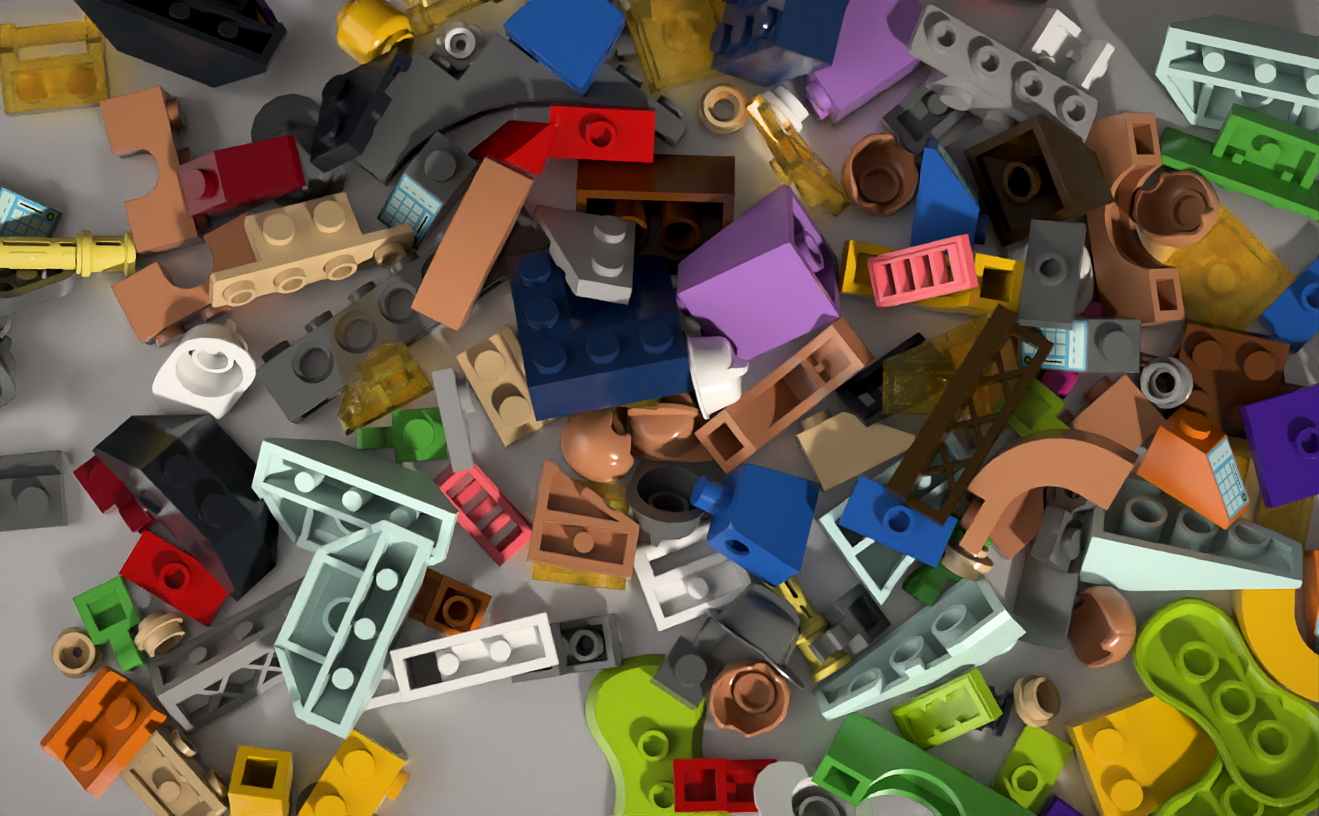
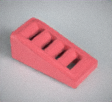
(893, 278)
(511, 542)

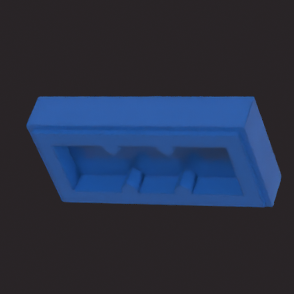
(1296, 310)
(894, 524)

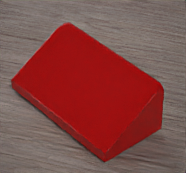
(519, 145)

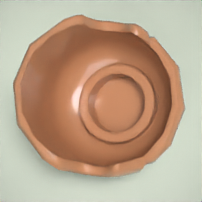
(880, 175)
(1177, 209)
(594, 448)
(1102, 626)
(749, 697)

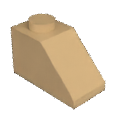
(844, 448)

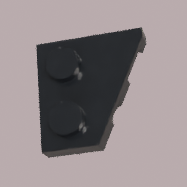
(352, 108)

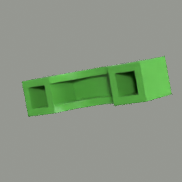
(874, 762)

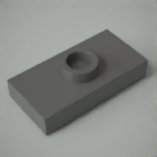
(1051, 274)

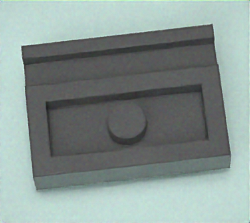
(32, 491)

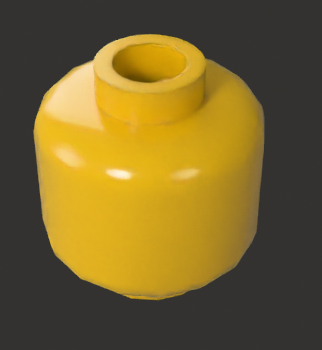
(372, 29)

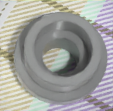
(1151, 382)

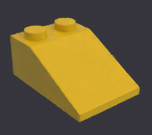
(1138, 754)

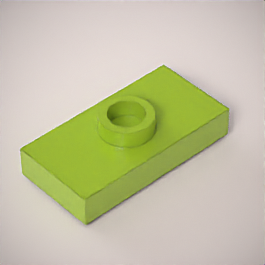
(946, 710)
(1031, 767)

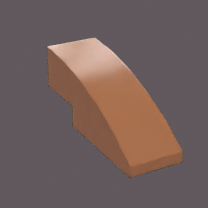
(472, 243)

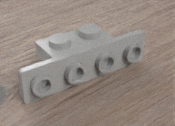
(992, 80)

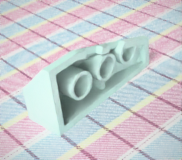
(1164, 545)
(942, 639)

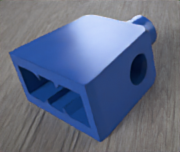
(568, 36)
(759, 519)

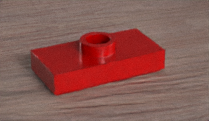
(603, 132)
(174, 578)

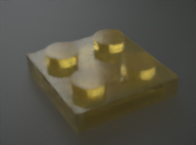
(1228, 275)

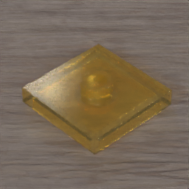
(674, 39)

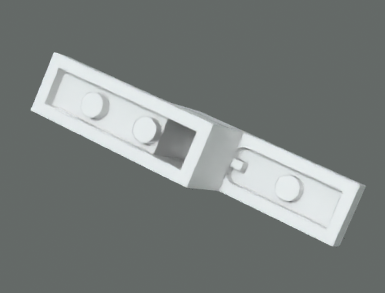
(466, 660)

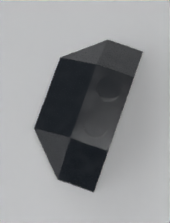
(193, 38)
(199, 490)

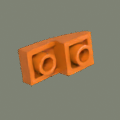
(449, 604)

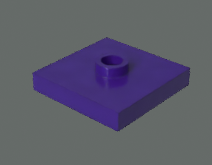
(1285, 444)

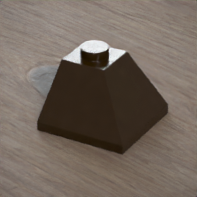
(1036, 175)

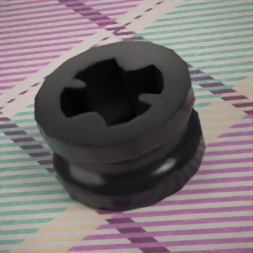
(1005, 703)

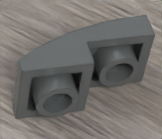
(581, 647)

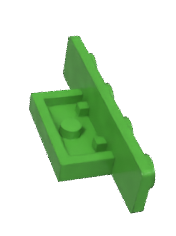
(1253, 157)

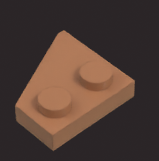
(580, 530)

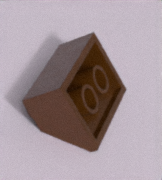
(673, 200)

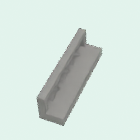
(209, 659)

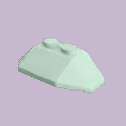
(1230, 61)
(333, 490)
(349, 622)

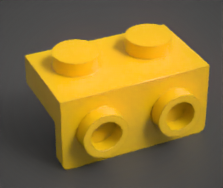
(357, 779)

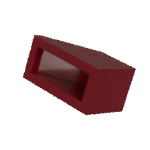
(241, 177)

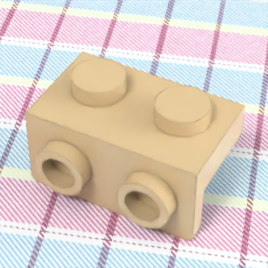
(172, 780)

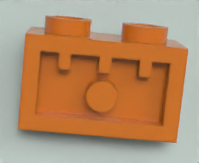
(103, 729)

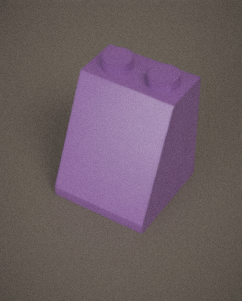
(867, 58)
(762, 278)

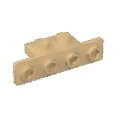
(305, 246)

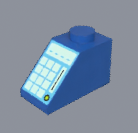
(945, 201)

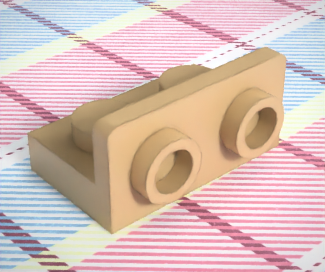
(500, 383)

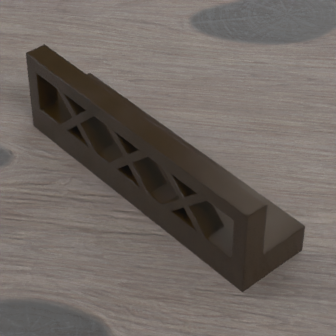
(952, 405)

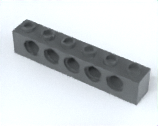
(284, 368)

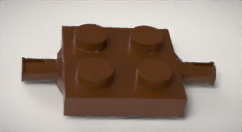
(1227, 371)

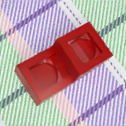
(716, 785)

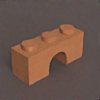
(149, 125)
(162, 309)

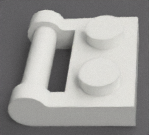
(692, 587)

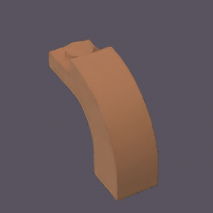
(784, 395)
(1052, 457)

